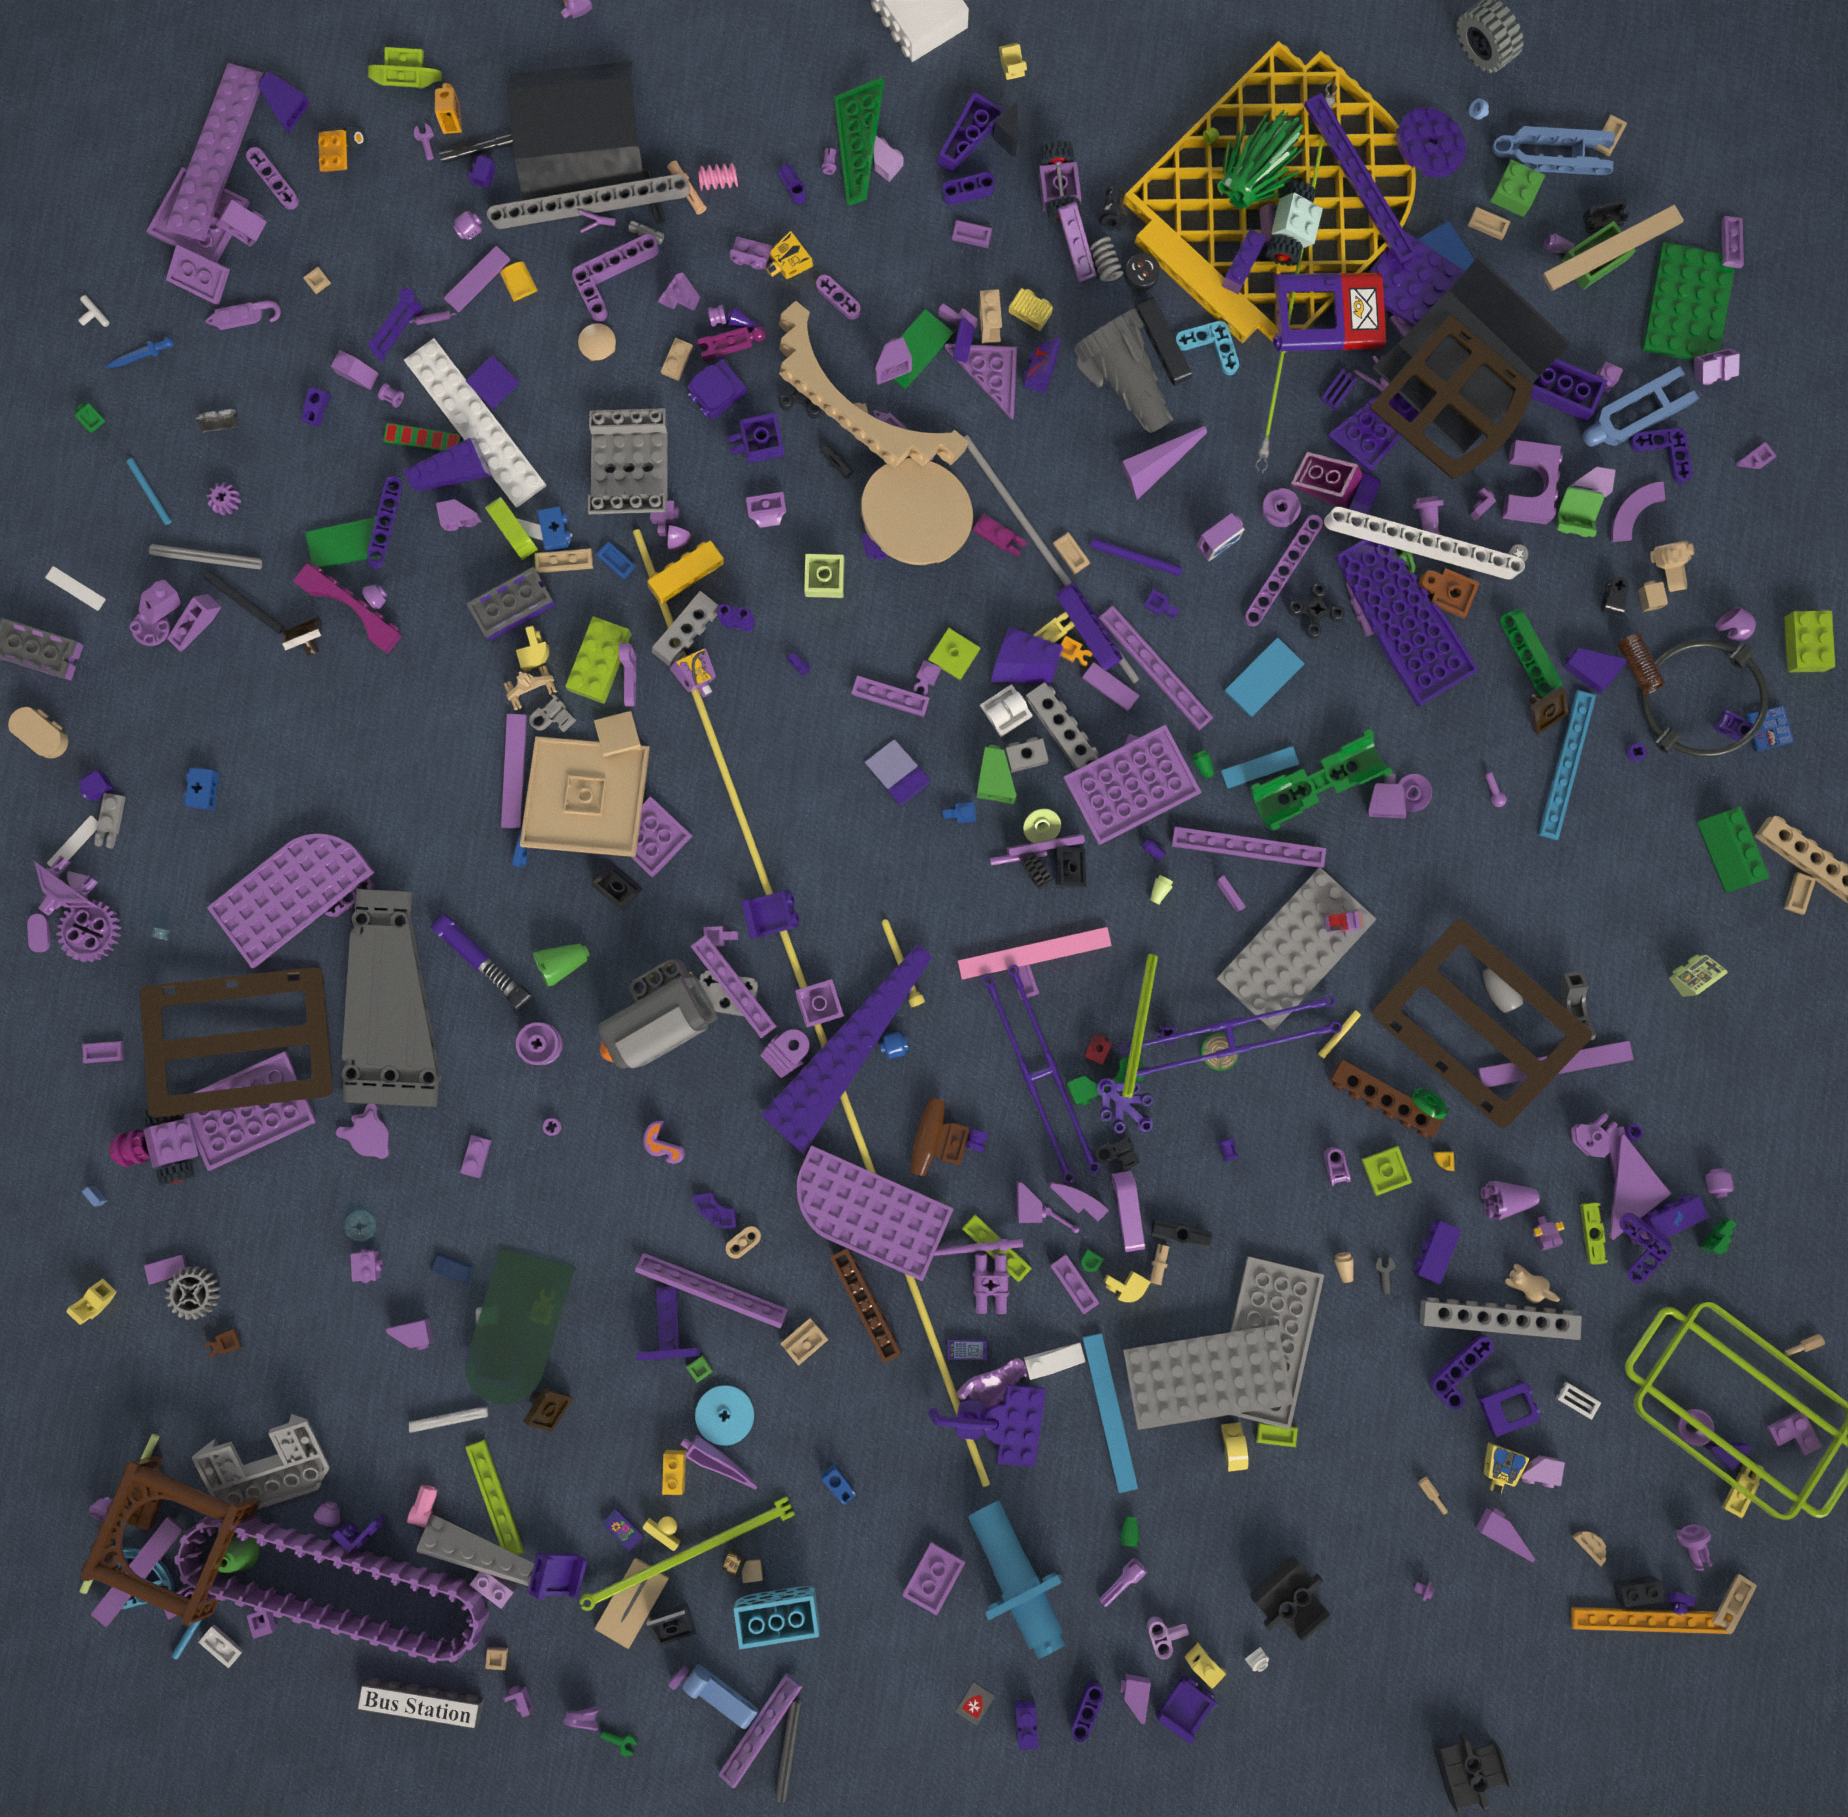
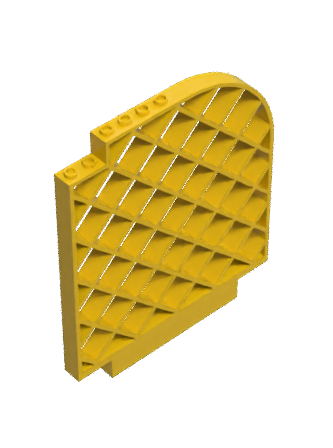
(1203, 278)

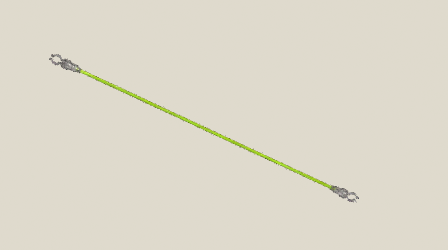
(1263, 452)

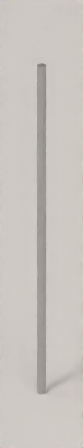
(1032, 533)

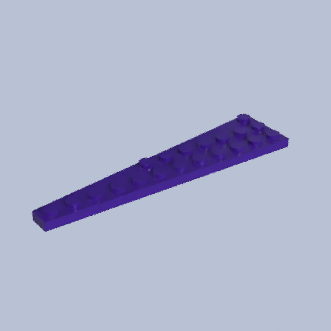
(1367, 436)
(818, 1087)

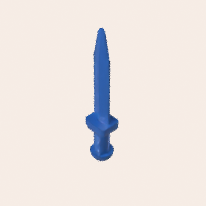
(151, 349)

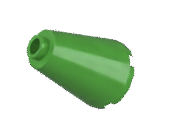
(560, 962)
(240, 1555)

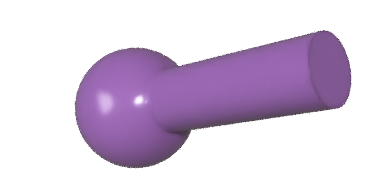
(1498, 798)

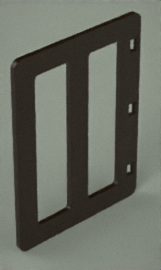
(1426, 974)
(159, 1051)

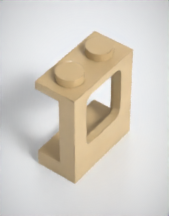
(990, 316)

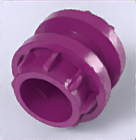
(129, 1148)

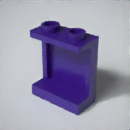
(770, 914)
(557, 1575)
(1186, 1708)

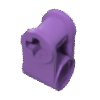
(1337, 1170)

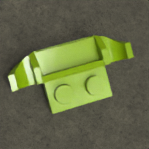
(404, 69)

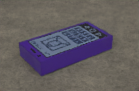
(967, 1349)

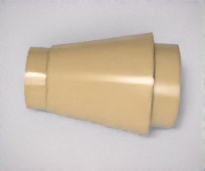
(1344, 1265)

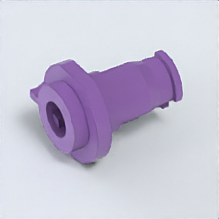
(1429, 513)
(1696, 1539)

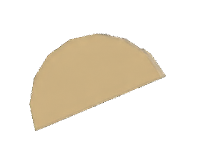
(1592, 1545)

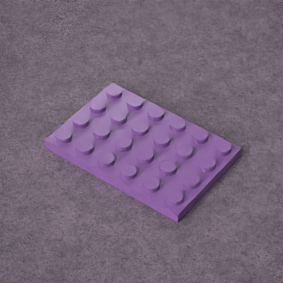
(1132, 785)
(238, 1131)

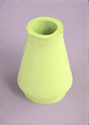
(1161, 888)

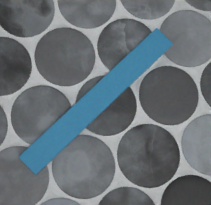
(1567, 765)
(1110, 1413)

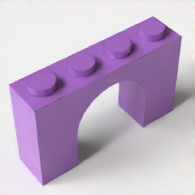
(1545, 461)

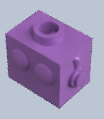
(366, 1265)

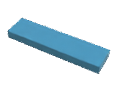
(1259, 767)

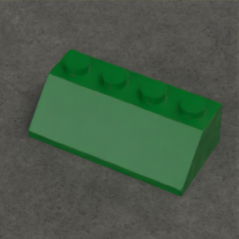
(1732, 849)

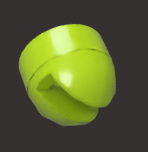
(1211, 135)

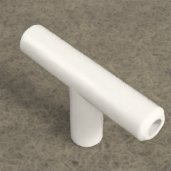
(93, 312)

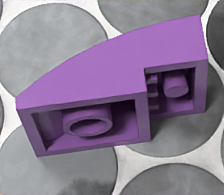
(1078, 1200)

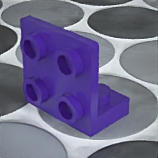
(350, 1538)

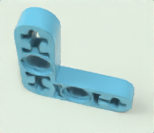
(1212, 337)

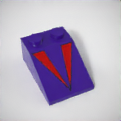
(1041, 366)

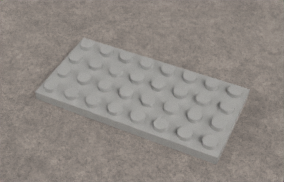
(1293, 949)
(1284, 1298)
(1208, 1377)

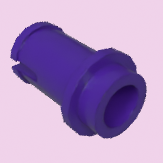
(802, 667)
(1153, 849)

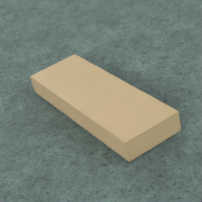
(563, 560)

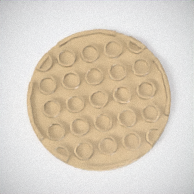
(916, 512)

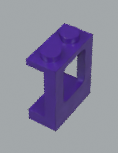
(1495, 1416)

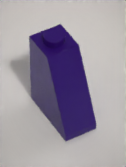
(283, 99)
(1593, 668)

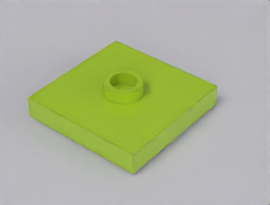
(954, 654)
(1386, 1170)

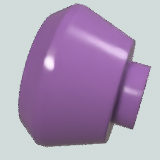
(375, 596)
(99, 1509)
(328, 1514)

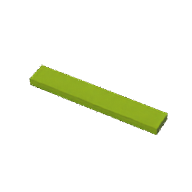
(494, 1497)

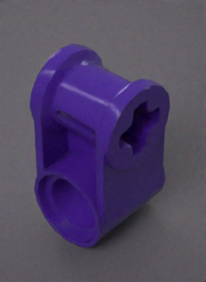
(1731, 724)

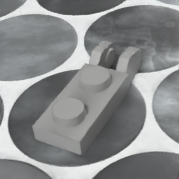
(109, 819)

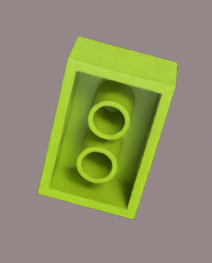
(1809, 641)

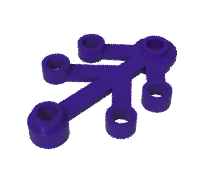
(1123, 1103)

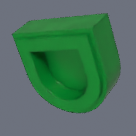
(1091, 1261)

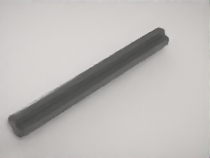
(788, 1749)

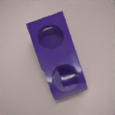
(315, 406)

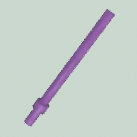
(1003, 1245)

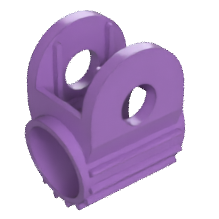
(780, 1056)

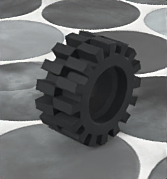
(1036, 870)

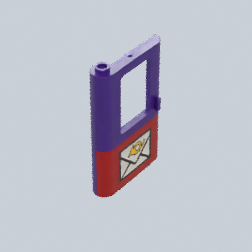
(1357, 312)

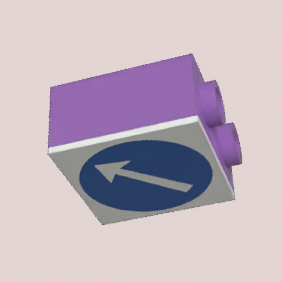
(1220, 536)

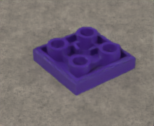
(492, 382)

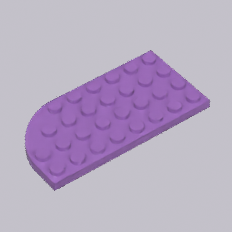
(288, 893)
(870, 1213)

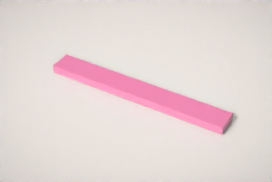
(1034, 953)

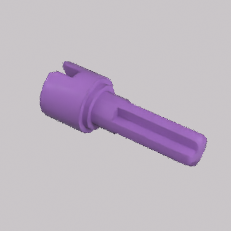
(1132, 1573)

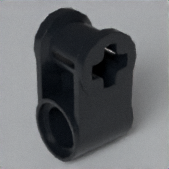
(1615, 600)

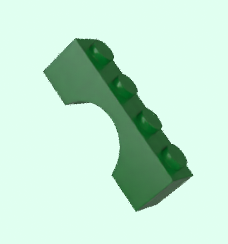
(1084, 1089)

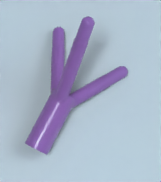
(600, 220)

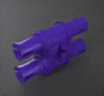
(736, 617)

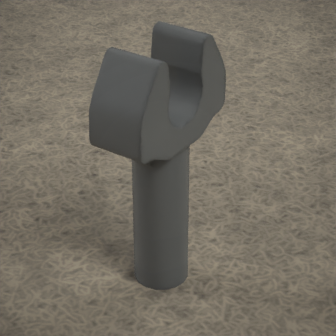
(1385, 1273)

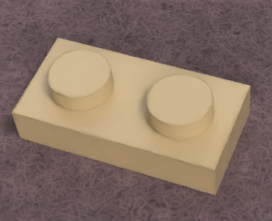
(677, 359)

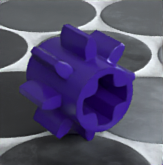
(1167, 1028)

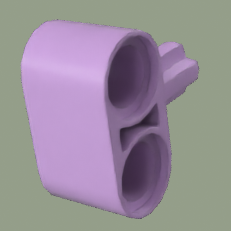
(1165, 1636)

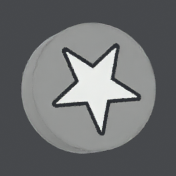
(1519, 551)

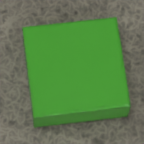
(699, 1368)

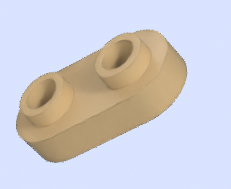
(743, 1241)

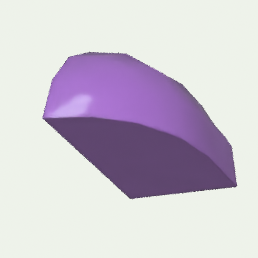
(677, 538)

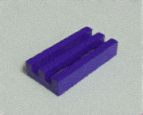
(1348, 376)

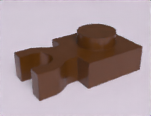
(225, 1343)

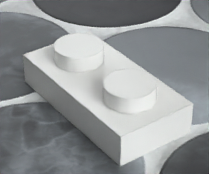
(221, 1646)

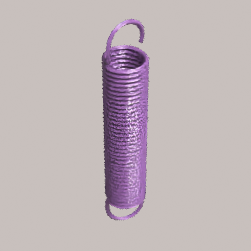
(432, 317)

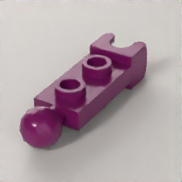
(729, 342)

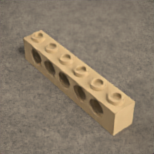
(1801, 859)

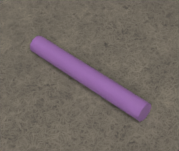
(1006, 859)

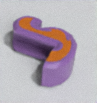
(659, 1147)

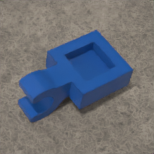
(963, 813)

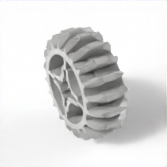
(186, 1287)

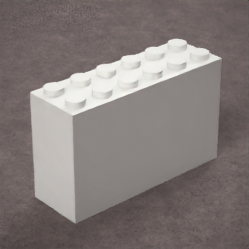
(922, 23)

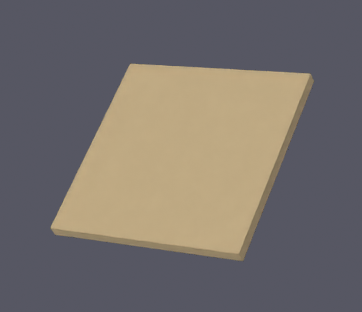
(584, 799)

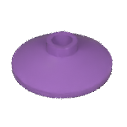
(1414, 783)

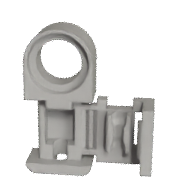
(554, 711)

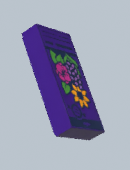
(623, 1529)

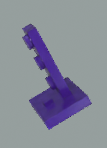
(668, 1328)

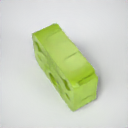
(511, 528)

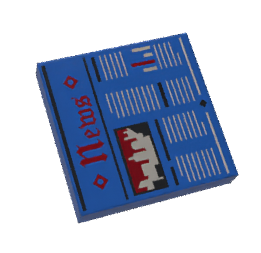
(1774, 730)

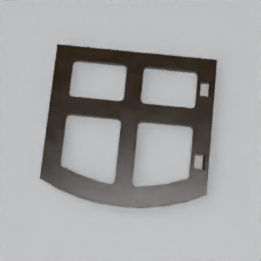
(1448, 394)

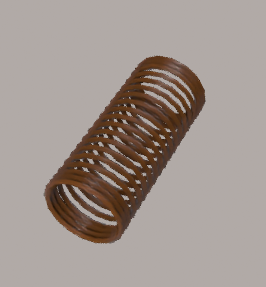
(1650, 685)

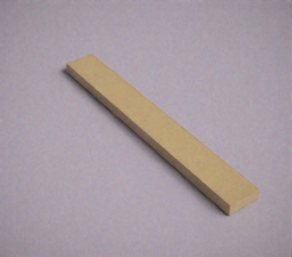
(1612, 248)

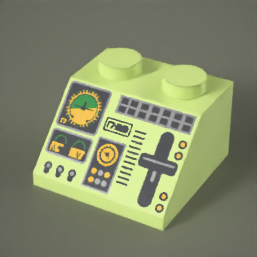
(1697, 975)

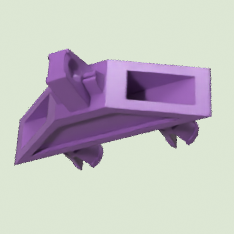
(58, 892)

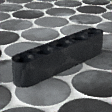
(1163, 341)

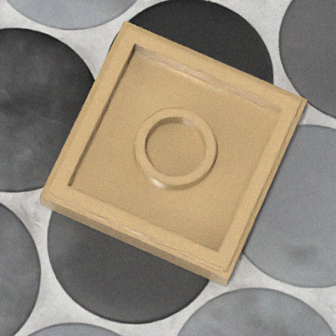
(617, 733)

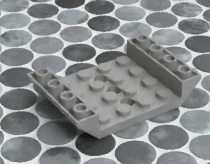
(626, 440)

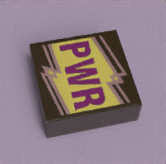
(734, 1563)

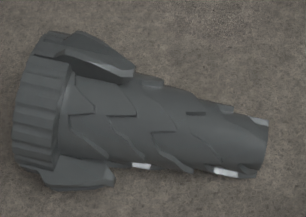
(1120, 358)

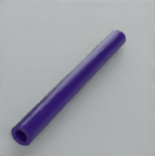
(1137, 557)

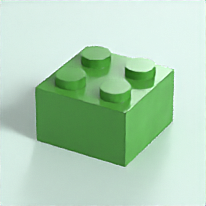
(1517, 188)

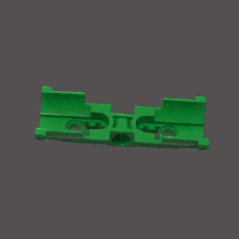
(1359, 751)

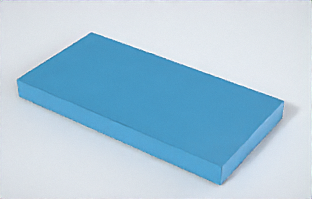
(1264, 677)

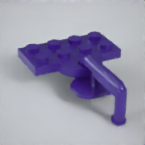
(1014, 1430)

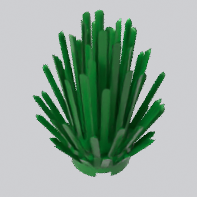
(1260, 161)

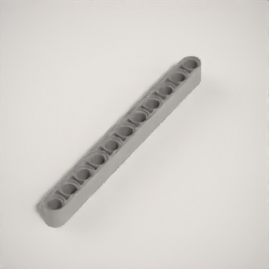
(580, 198)

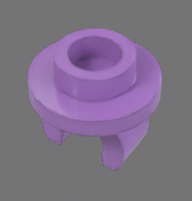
(1423, 1589)

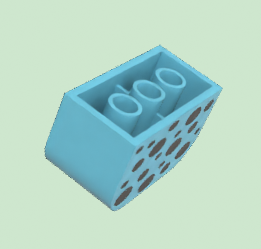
(776, 1617)

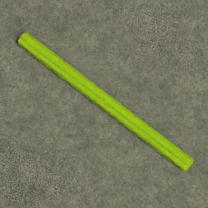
(1140, 1024)

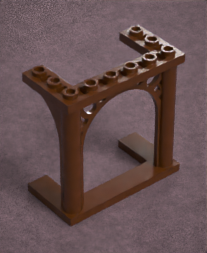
(103, 1563)

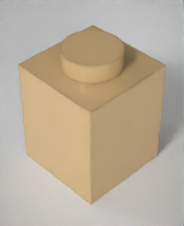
(1652, 596)

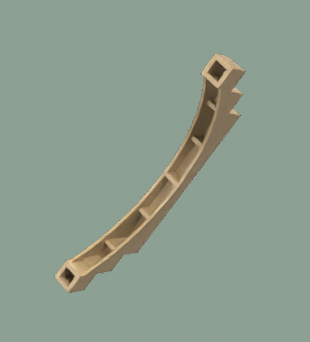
(886, 440)

